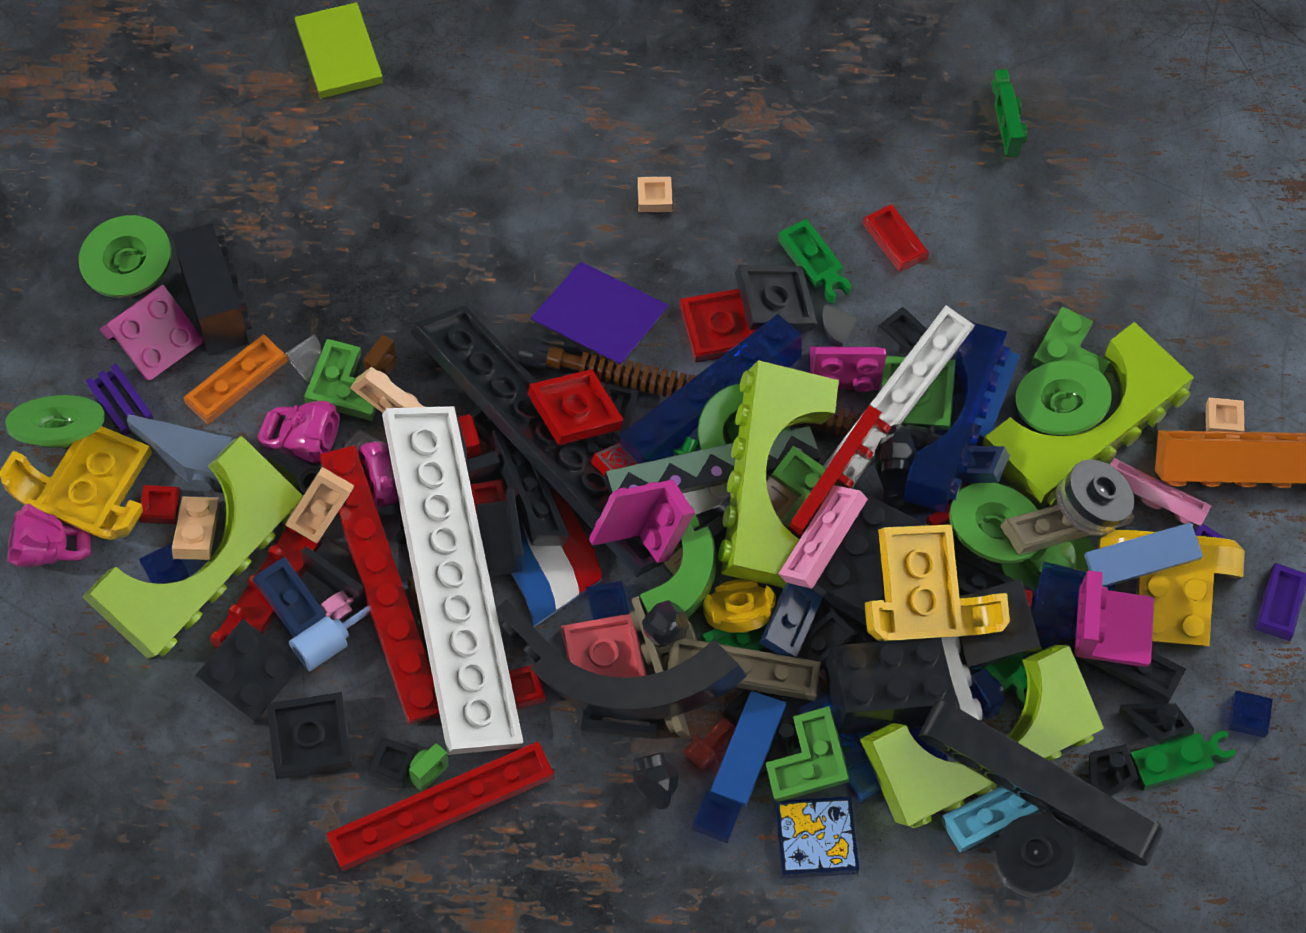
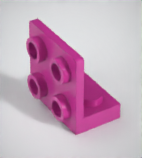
(154, 332)
(853, 366)
(651, 511)
(1113, 624)

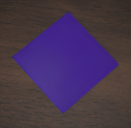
(600, 312)

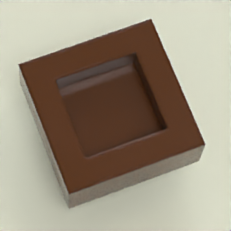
(381, 356)

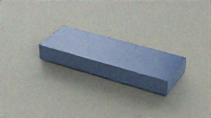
(1145, 555)

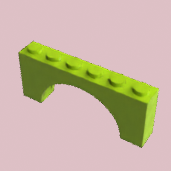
(1148, 387)
(772, 401)
(255, 504)
(1054, 716)

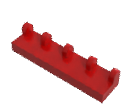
(835, 471)
(252, 604)

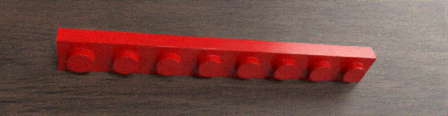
(383, 590)

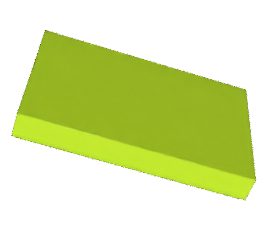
(338, 50)

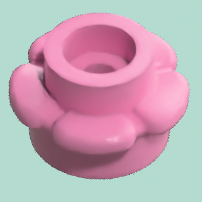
(337, 606)

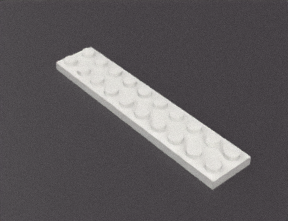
(452, 581)

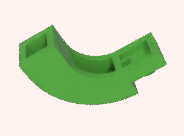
(694, 576)

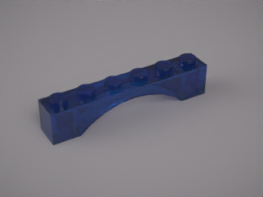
(678, 416)
(936, 467)

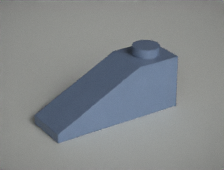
(181, 449)

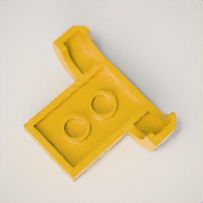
(86, 483)
(1186, 591)
(925, 592)

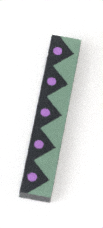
(707, 466)

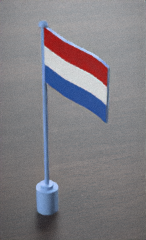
(547, 581)

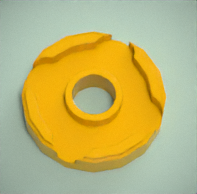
(754, 609)

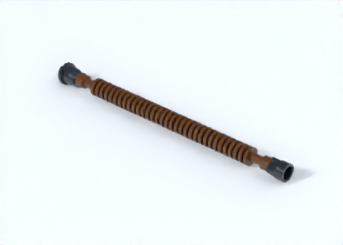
(542, 354)

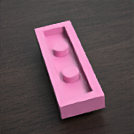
(1159, 495)
(823, 536)

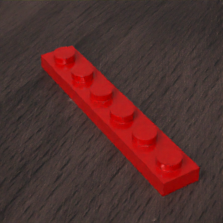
(439, 806)

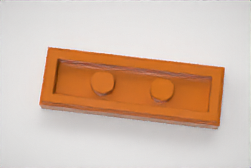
(235, 379)

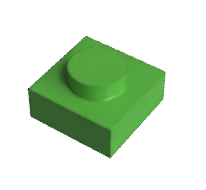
(428, 766)

